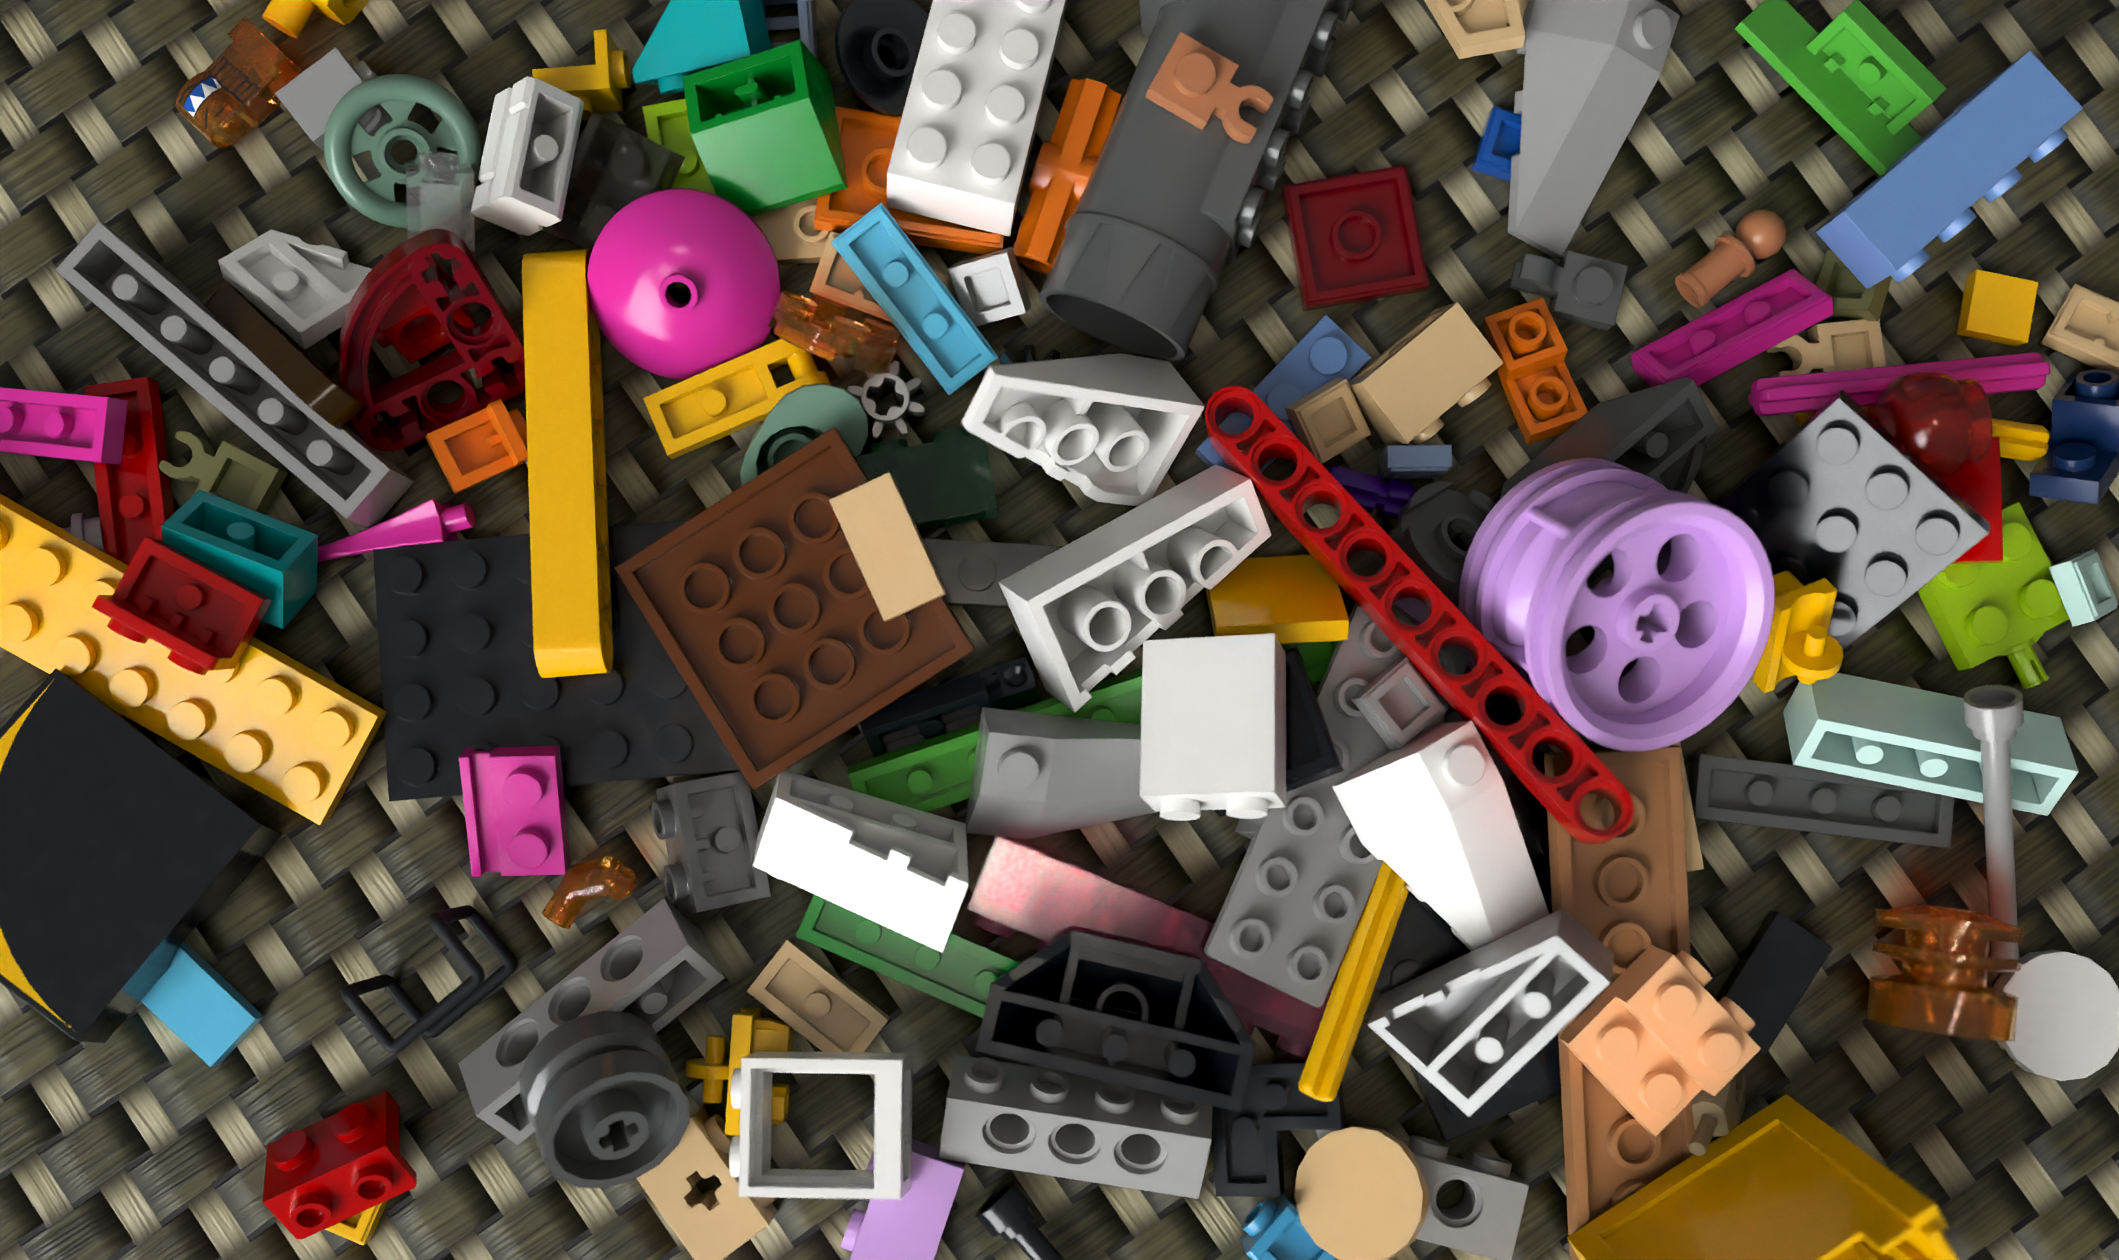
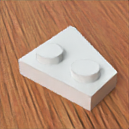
(295, 283)

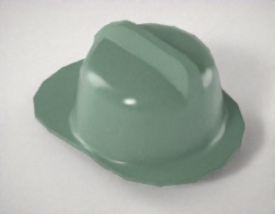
(801, 419)

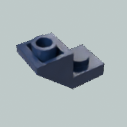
(2083, 440)

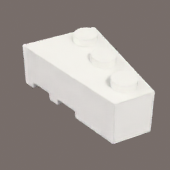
(866, 855)

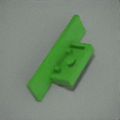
(1848, 74)

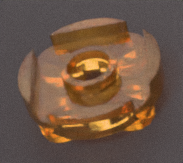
(823, 330)

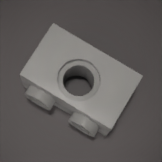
(1491, 1206)

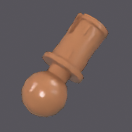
(1756, 236)

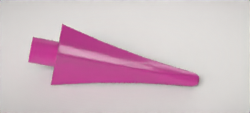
(420, 525)

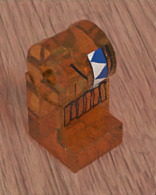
(236, 87)

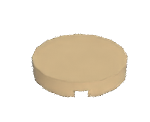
(1361, 1194)

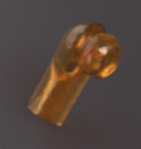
(588, 881)

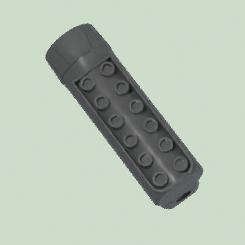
(1182, 198)

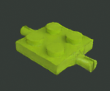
(1998, 606)

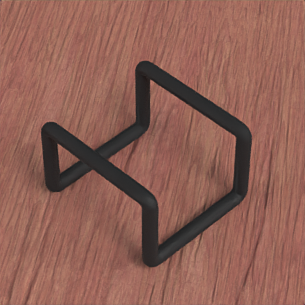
(454, 1004)

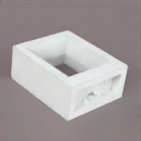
(892, 1127)

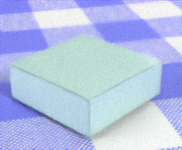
(2084, 587)

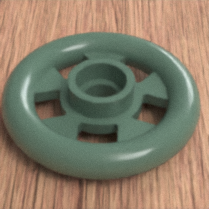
(397, 95)

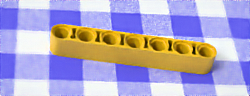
(566, 467)

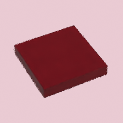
(1355, 238)

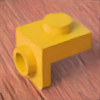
(595, 84)

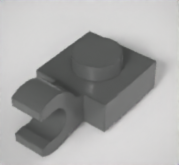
(1580, 287)

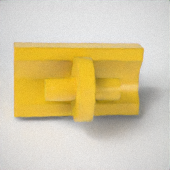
(1799, 634)
(748, 1035)

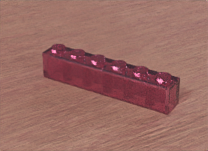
(1051, 896)

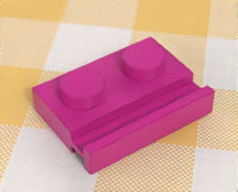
(515, 811)

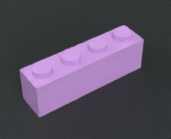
(915, 1223)

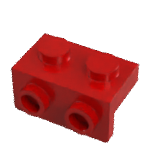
(184, 607)
(337, 1167)

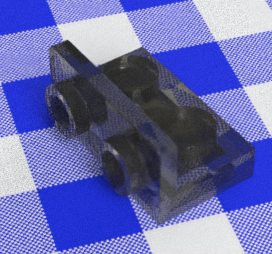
(609, 172)

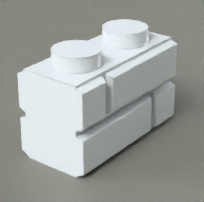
(528, 156)

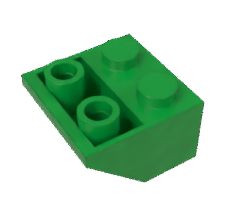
(767, 128)

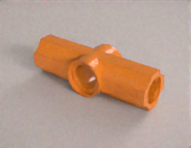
(1064, 170)

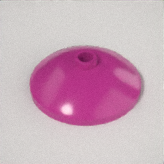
(693, 241)

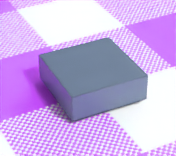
(1414, 461)

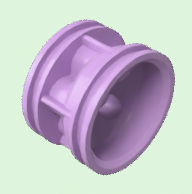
(1667, 637)

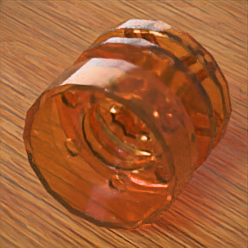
(1945, 973)

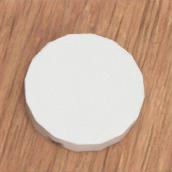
(2063, 1015)

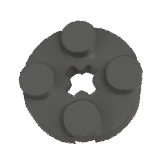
(1428, 525)

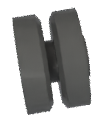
(603, 1099)

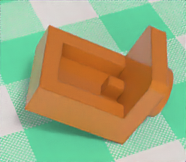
(480, 445)

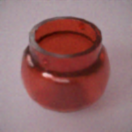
(1937, 419)

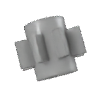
(896, 416)

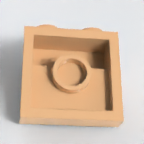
(1661, 1037)

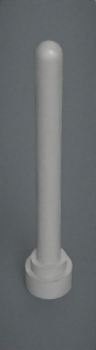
(1994, 716)

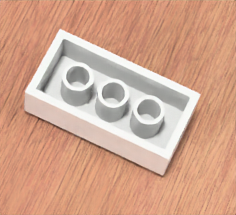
(974, 110)

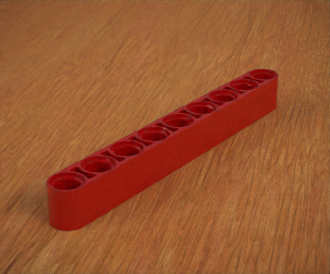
(1420, 643)

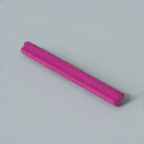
(1813, 390)

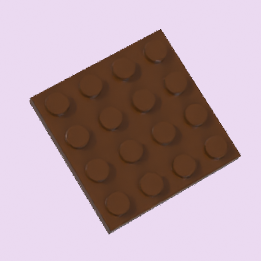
(778, 618)

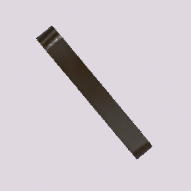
(284, 357)

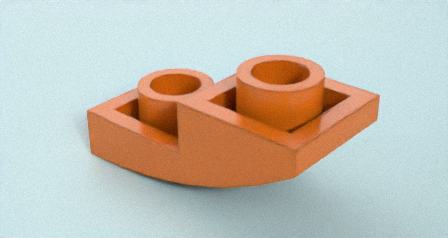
(1534, 370)

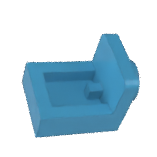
(1277, 1233)

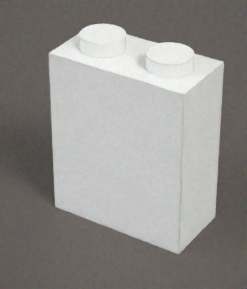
(1213, 726)

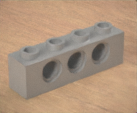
(646, 970)
(1074, 1127)

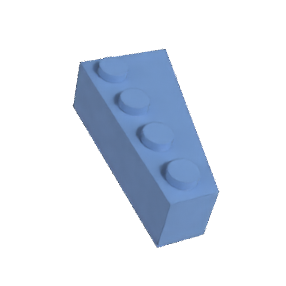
(1950, 170)

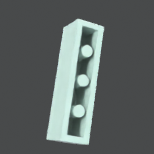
(1920, 741)

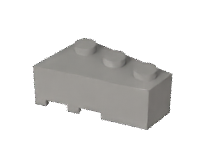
(1493, 1007)

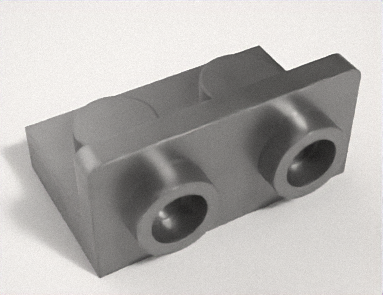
(709, 843)

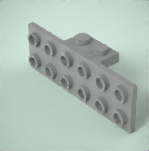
(1305, 863)

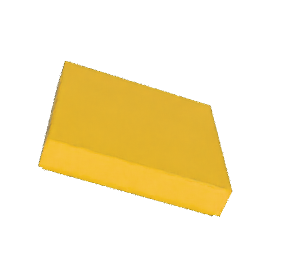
(1279, 597)

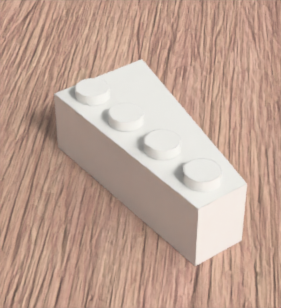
(1130, 577)

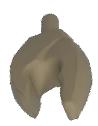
(1717, 1114)

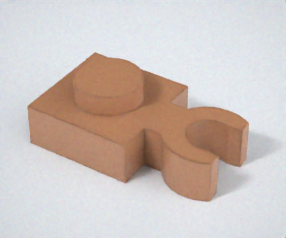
(1198, 84)

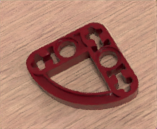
(474, 346)

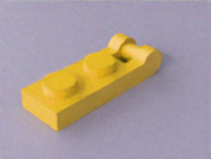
(727, 397)

